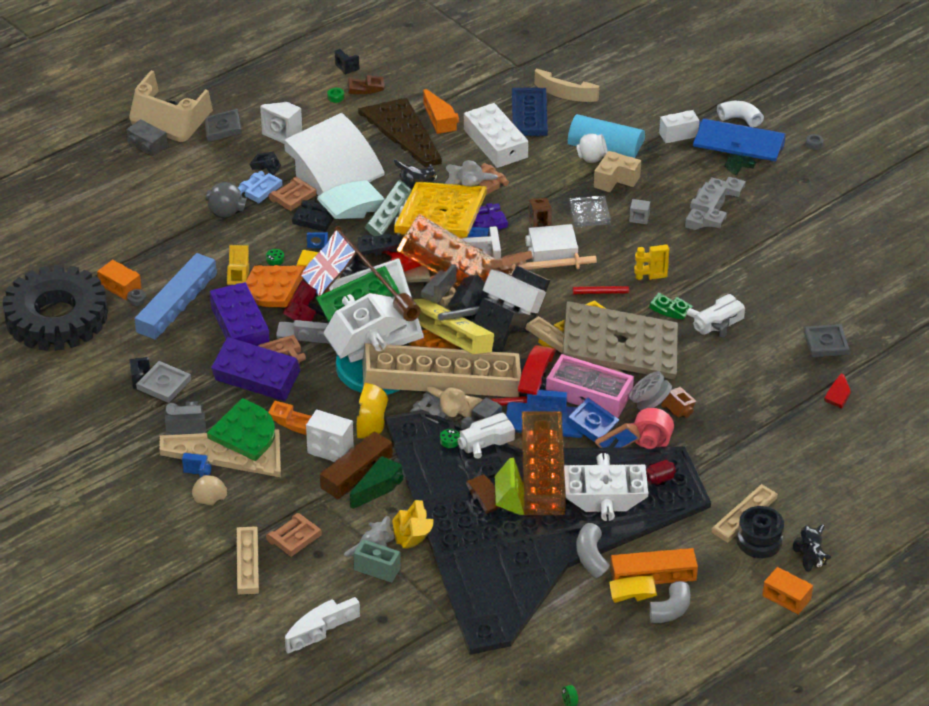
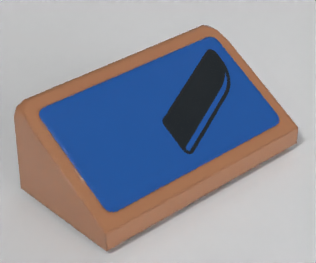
(619, 437)

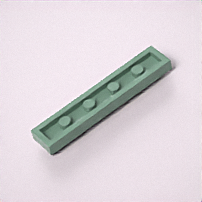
(388, 209)

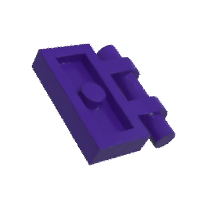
(492, 218)

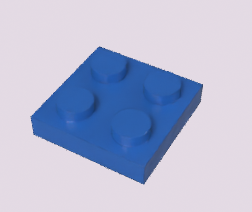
(592, 420)

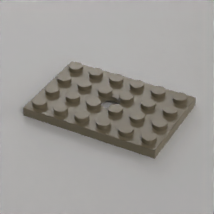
(648, 347)

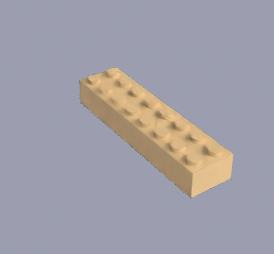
(442, 368)

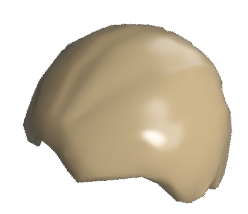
(209, 490)

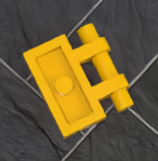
(657, 262)

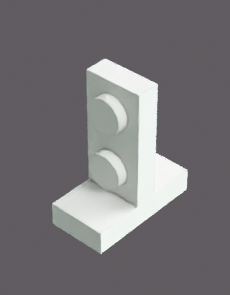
(489, 244)

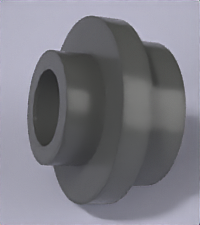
(136, 297)

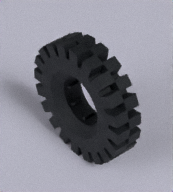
(70, 287)

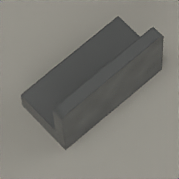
(439, 284)
(185, 424)

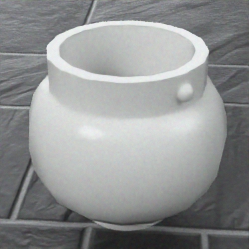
(592, 148)

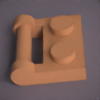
(293, 194)
(297, 538)

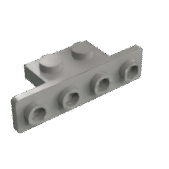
(303, 331)

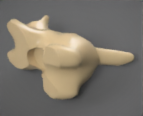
(455, 401)

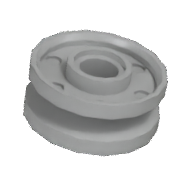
(650, 391)

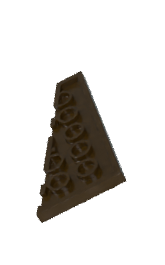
(402, 126)

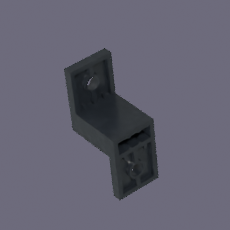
(501, 318)

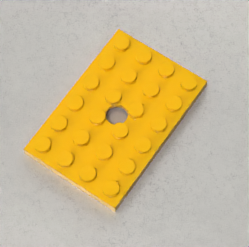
(428, 198)

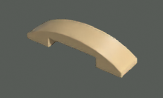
(563, 89)

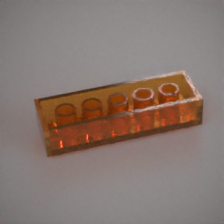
(440, 249)
(543, 463)

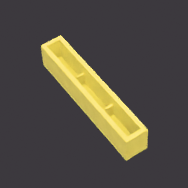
(457, 330)

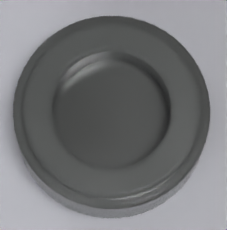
(814, 142)

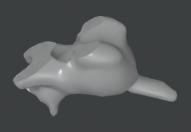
(468, 175)
(378, 534)

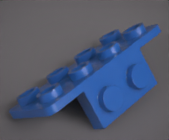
(543, 401)

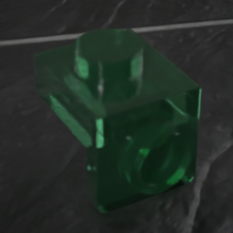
(736, 162)

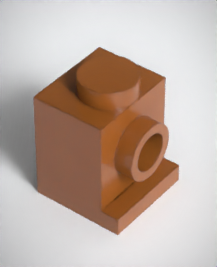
(679, 402)

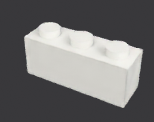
(514, 292)

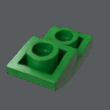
(670, 308)

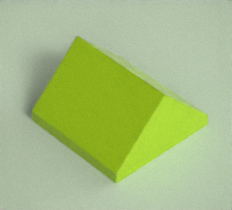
(509, 488)

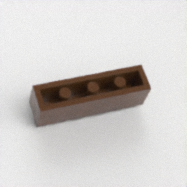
(354, 465)

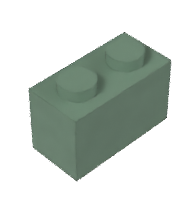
(377, 560)

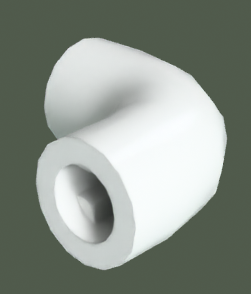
(741, 110)

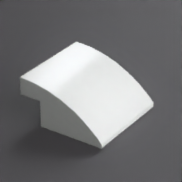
(333, 155)

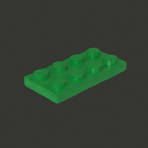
(358, 288)

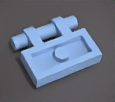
(260, 186)

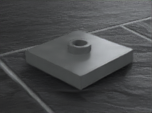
(223, 125)
(826, 340)

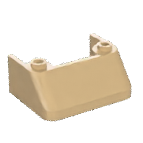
(176, 120)

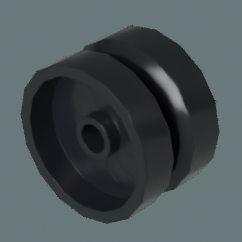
(760, 532)

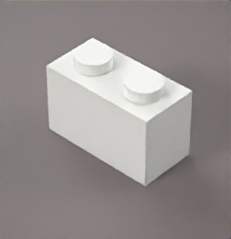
(679, 126)

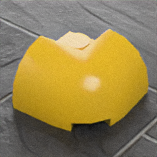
(372, 409)
(411, 525)

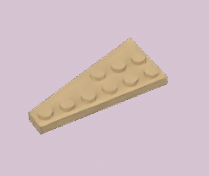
(218, 455)

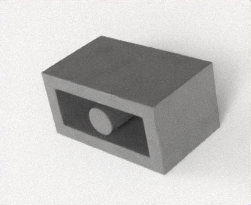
(147, 137)

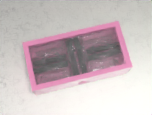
(586, 380)

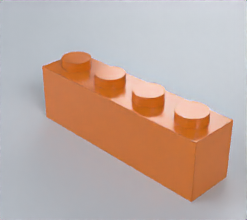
(664, 566)

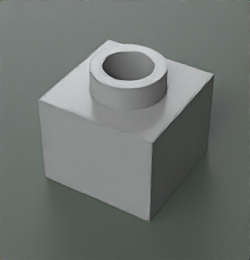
(639, 211)

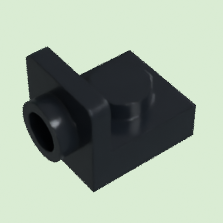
(346, 63)
(266, 160)
(138, 367)

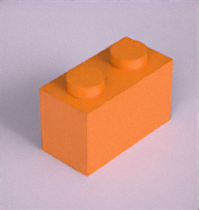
(119, 279)
(787, 590)

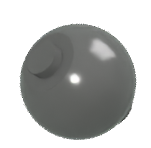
(225, 199)

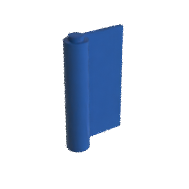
(739, 139)

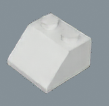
(280, 120)

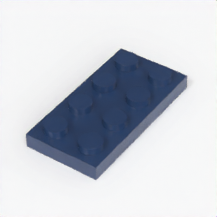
(530, 111)

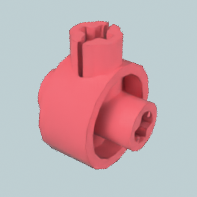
(654, 428)

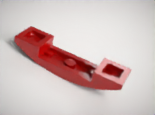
(534, 369)

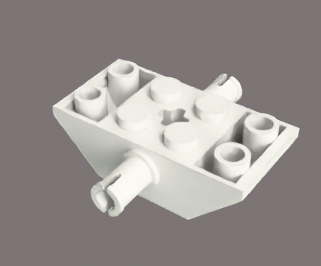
(362, 323)
(605, 486)

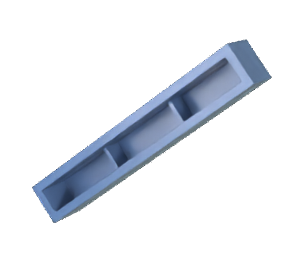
(175, 296)

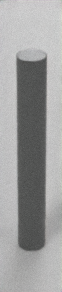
(458, 313)

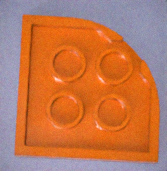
(274, 284)

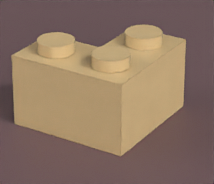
(616, 169)

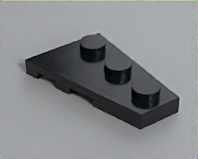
(378, 244)

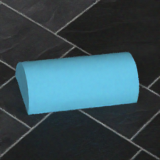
(618, 137)

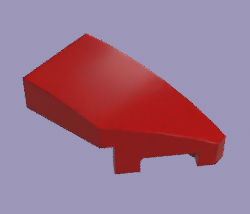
(838, 392)

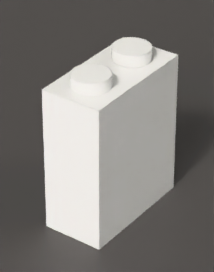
(552, 242)

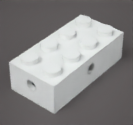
(495, 135)

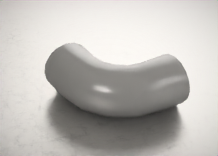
(588, 550)
(674, 606)

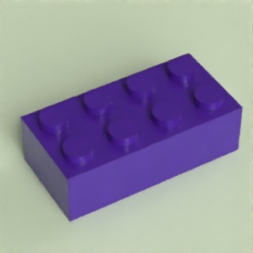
(239, 314)
(256, 369)

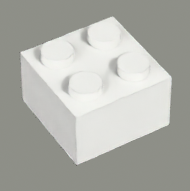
(329, 435)

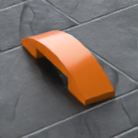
(285, 416)

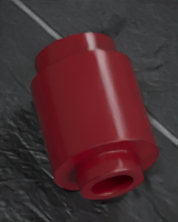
(660, 472)

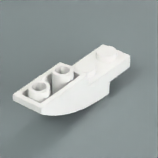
(313, 625)

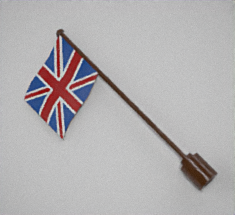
(335, 259)

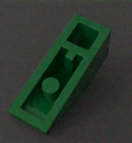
(377, 482)

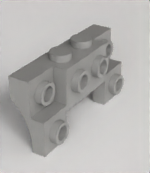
(709, 201)

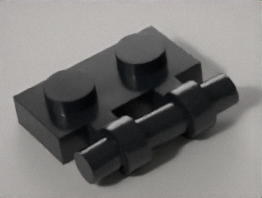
(312, 219)

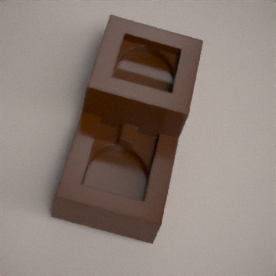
(370, 85)
(484, 491)

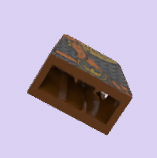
(540, 212)

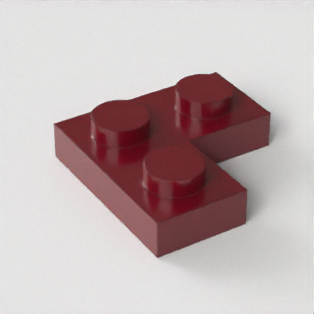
(298, 305)

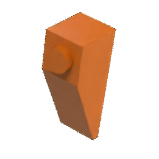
(440, 113)

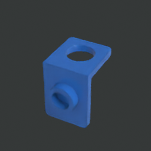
(322, 235)

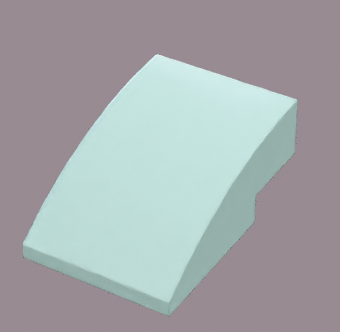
(351, 200)

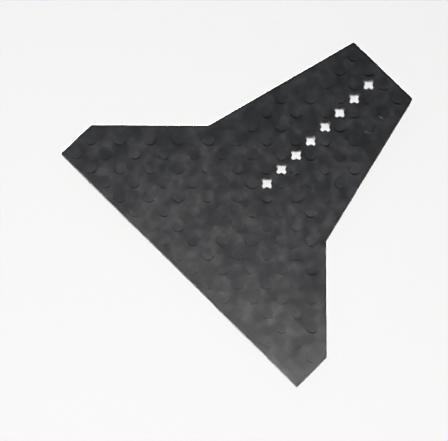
(506, 562)

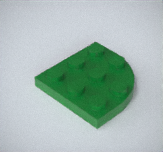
(245, 430)

